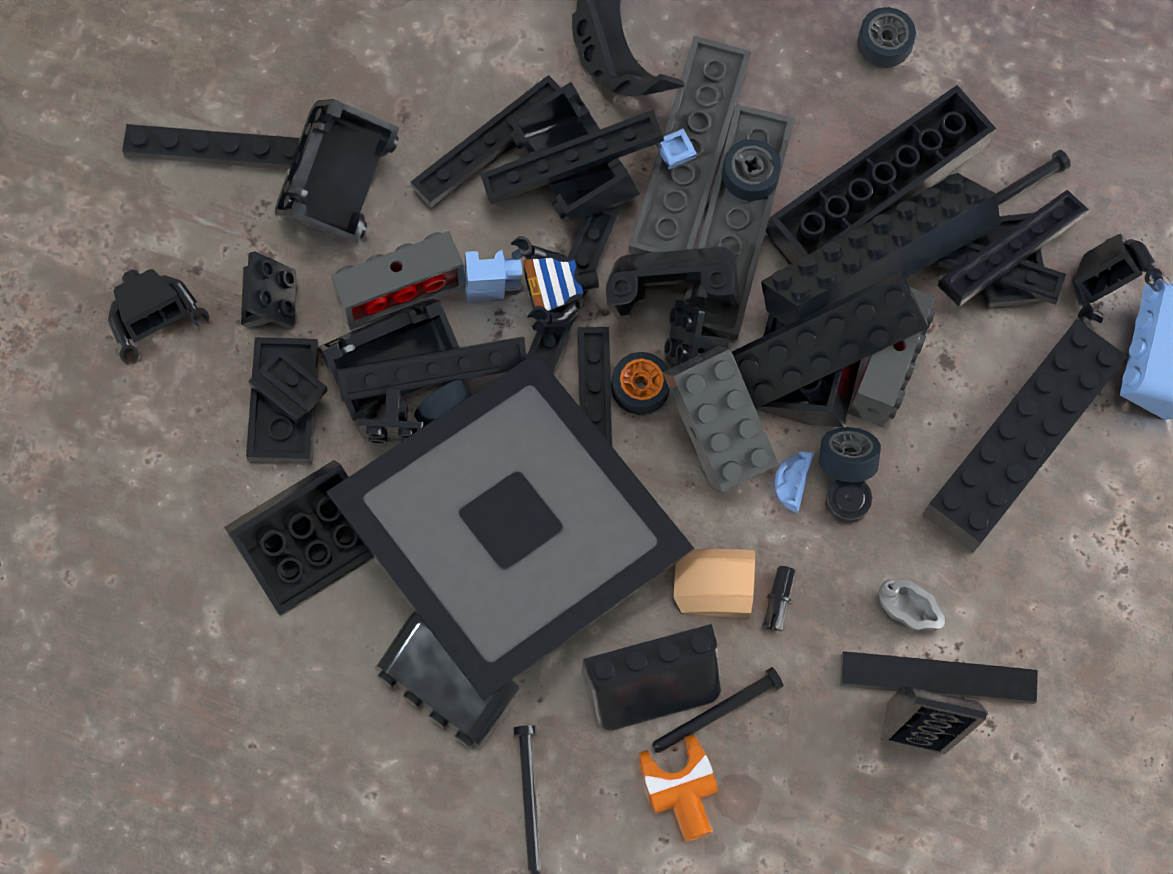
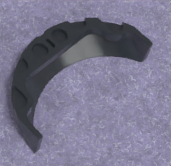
(606, 52)

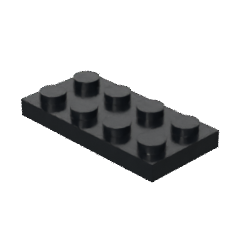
(270, 431)

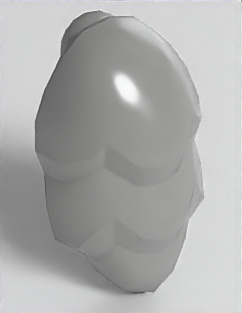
(911, 605)

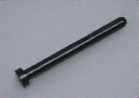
(1059, 161)
(771, 680)
(529, 796)

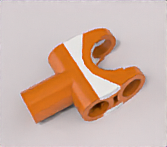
(682, 789)

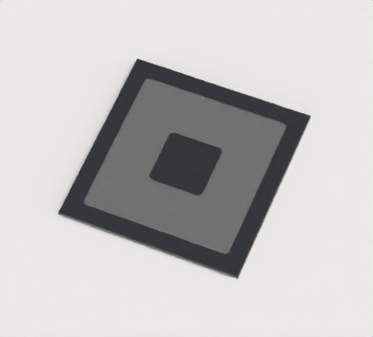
(509, 524)

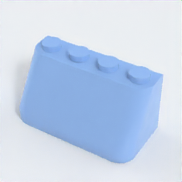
(1150, 359)

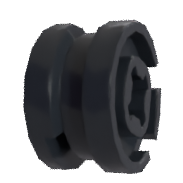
(848, 502)

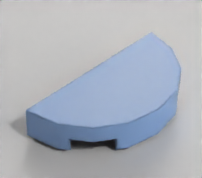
(792, 479)

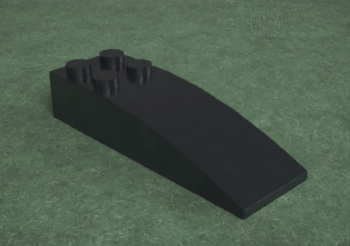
(930, 719)

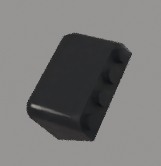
(653, 678)
(433, 680)

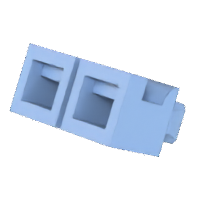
(491, 278)

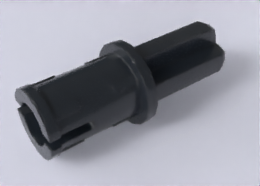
(779, 598)

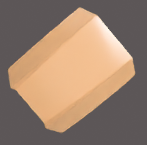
(715, 582)

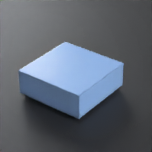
(676, 149)

